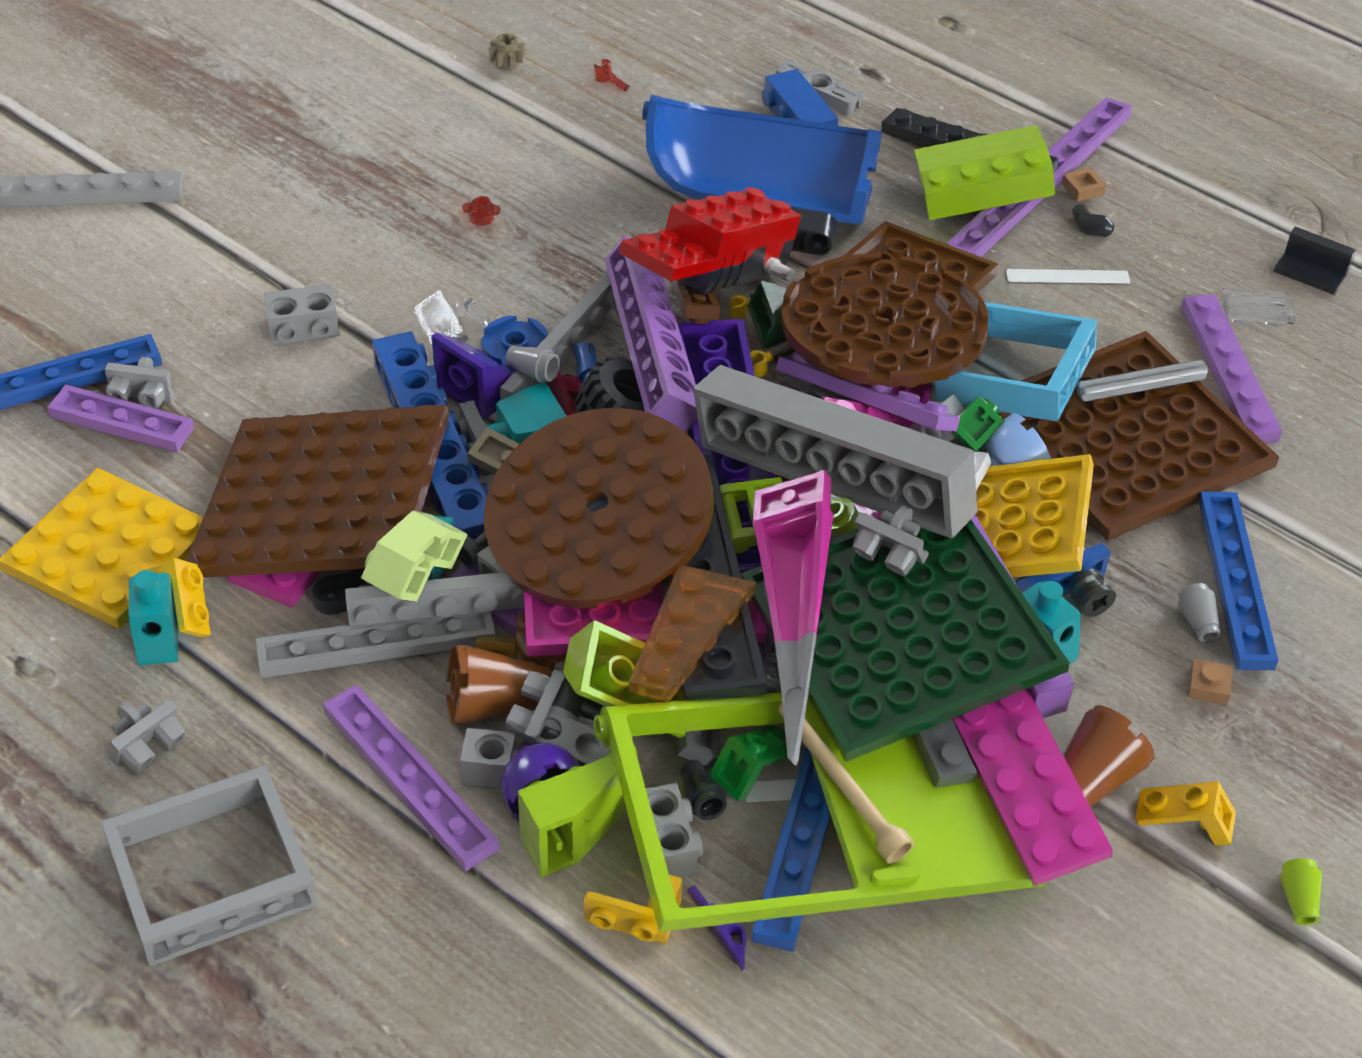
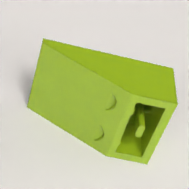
(569, 814)

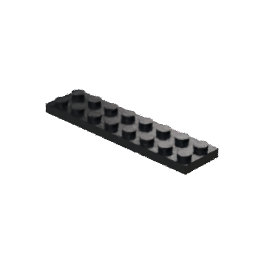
(734, 662)

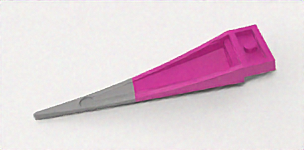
(793, 544)

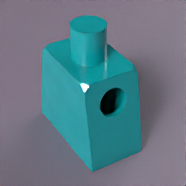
(526, 412)
(153, 601)
(1057, 615)

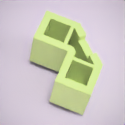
(409, 552)

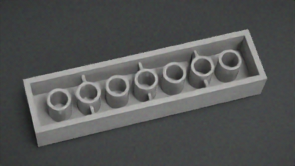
(863, 455)

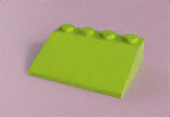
(985, 172)

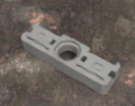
(833, 93)

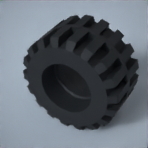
(610, 385)

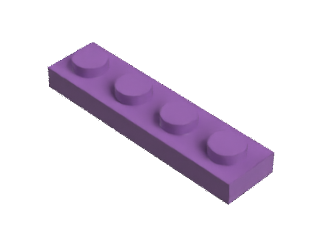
(121, 418)

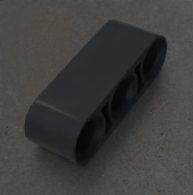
(814, 232)

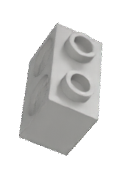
(301, 314)
(675, 829)

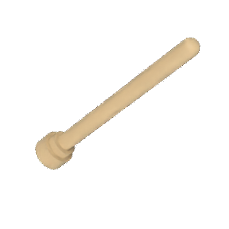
(892, 841)

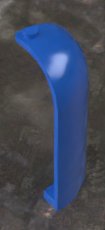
(791, 160)

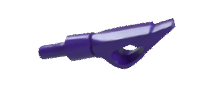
(724, 931)

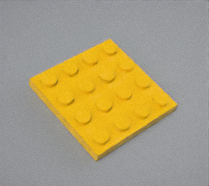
(1037, 513)
(98, 542)

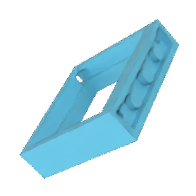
(1034, 327)

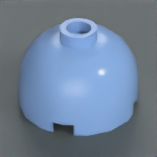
(1015, 444)

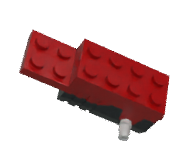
(720, 241)

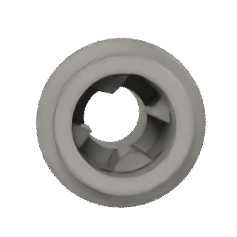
(534, 362)
(1200, 610)

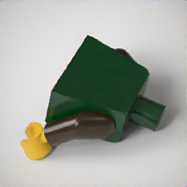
(765, 313)

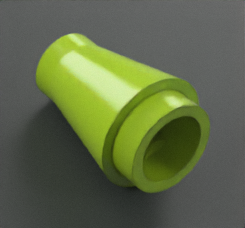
(1303, 889)

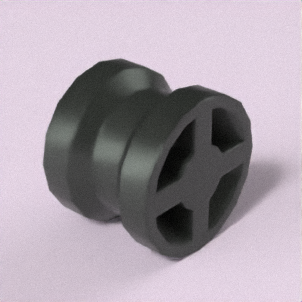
(1091, 592)

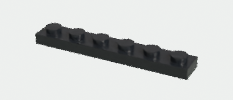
(928, 130)

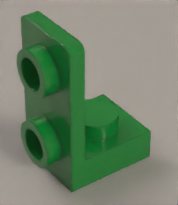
(977, 422)
(745, 757)

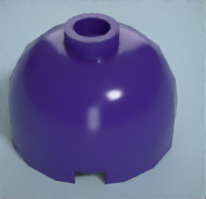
(530, 765)

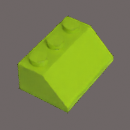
(601, 665)

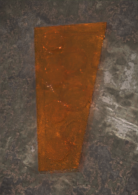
(685, 627)

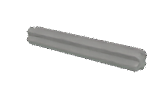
(1142, 380)

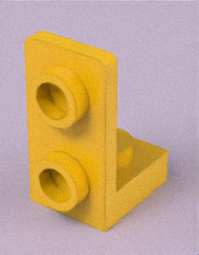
(188, 596)
(1189, 802)
(628, 917)

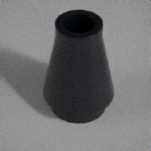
(703, 791)

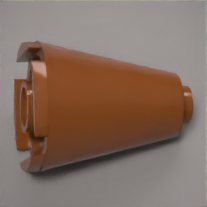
(486, 684)
(1106, 753)

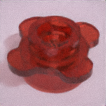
(481, 210)

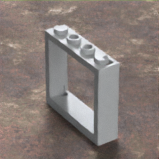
(228, 915)

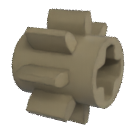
(506, 51)

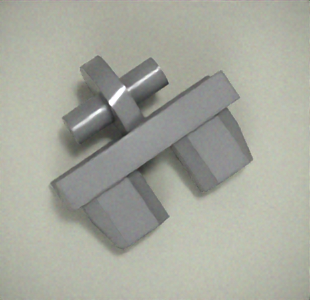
(139, 382)
(904, 547)
(138, 728)

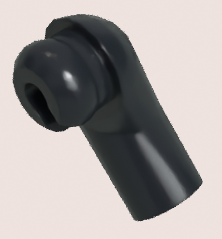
(1092, 223)

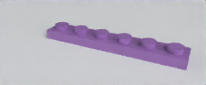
(1230, 366)
(903, 404)
(411, 778)

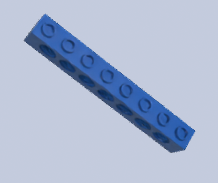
(413, 383)

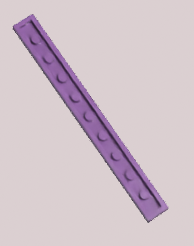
(1071, 151)

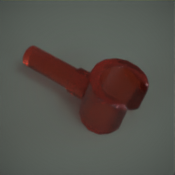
(604, 74)

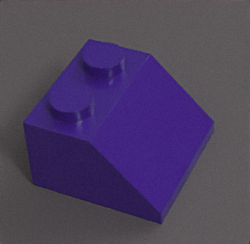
(468, 373)

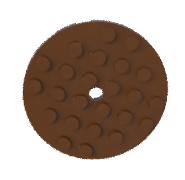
(884, 320)
(585, 557)

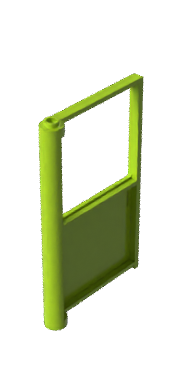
(954, 827)

